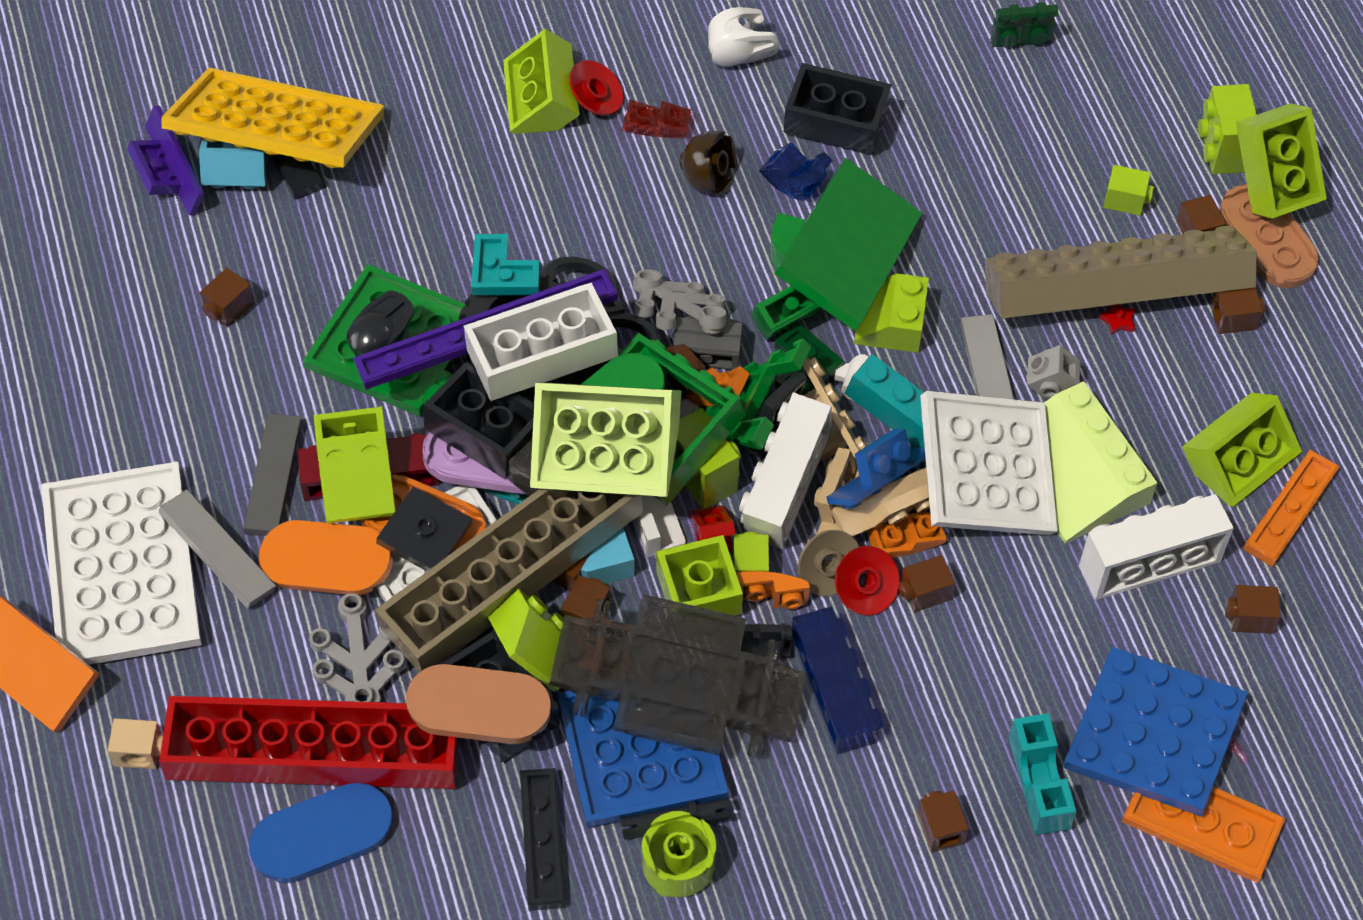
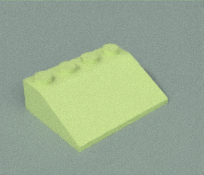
(604, 438)
(1091, 465)

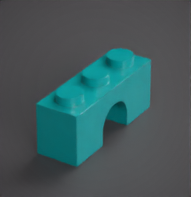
(1045, 794)

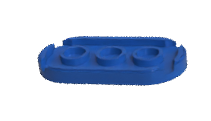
(320, 832)

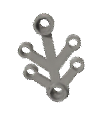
(650, 284)
(357, 660)

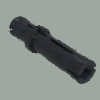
(702, 811)

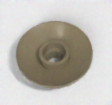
(822, 575)

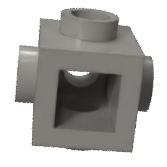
(1052, 371)

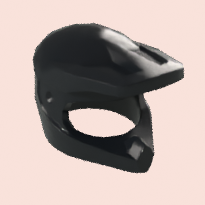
(381, 323)

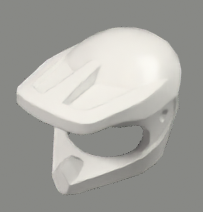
(738, 44)

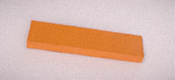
(1291, 508)

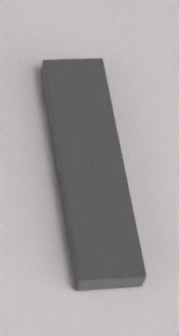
(272, 474)

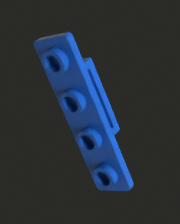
(877, 466)

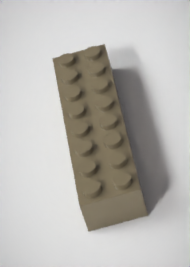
(1120, 272)
(516, 552)

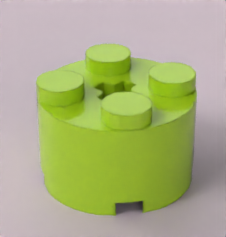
(694, 842)

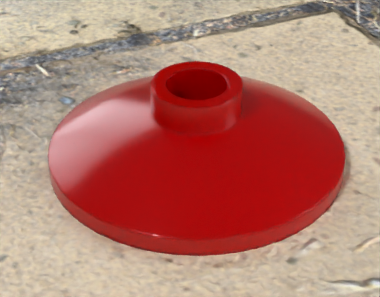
(596, 87)
(880, 580)

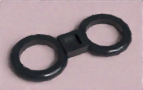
(614, 309)

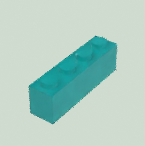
(888, 398)

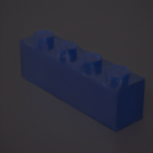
(835, 680)

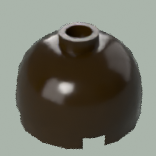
(708, 162)

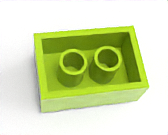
(1281, 160)

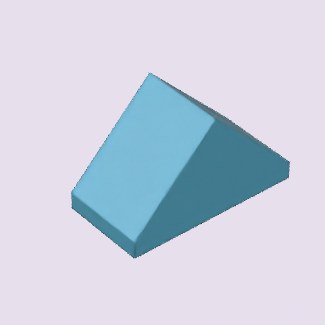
(610, 560)

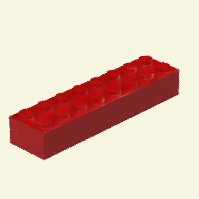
(303, 743)

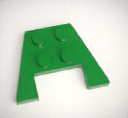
(753, 430)

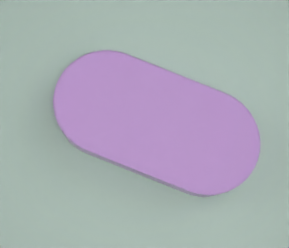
(456, 468)

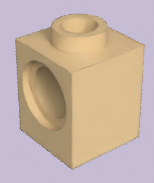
(135, 743)

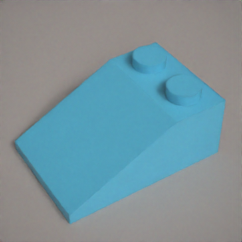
(232, 166)

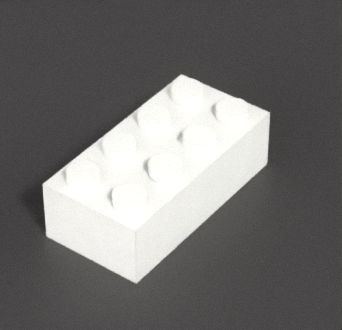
(541, 341)
(787, 469)
(1155, 546)

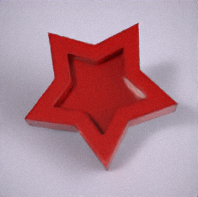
(1118, 318)

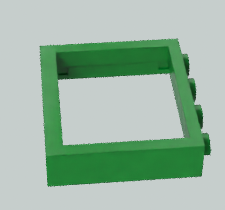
(704, 385)

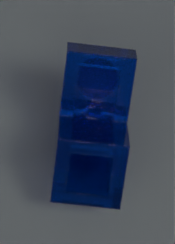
(793, 173)

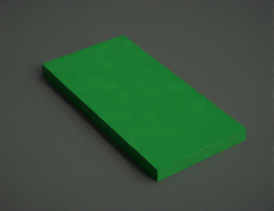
(848, 244)

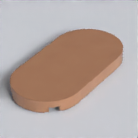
(1282, 247)
(478, 703)

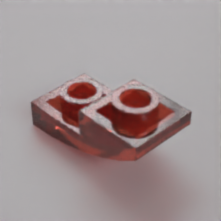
(663, 122)

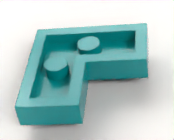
(496, 274)

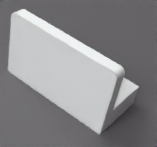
(658, 526)

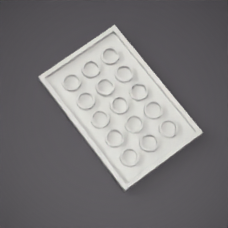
(118, 565)

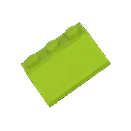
(539, 85)
(1243, 447)

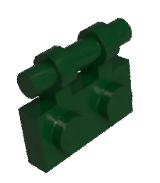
(1024, 25)

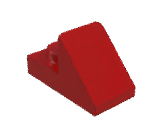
(712, 523)

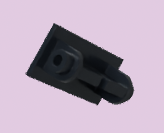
(757, 636)

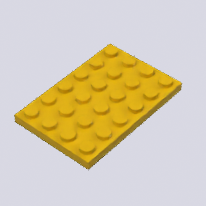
(273, 117)

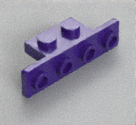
(164, 165)

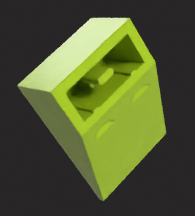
(354, 465)

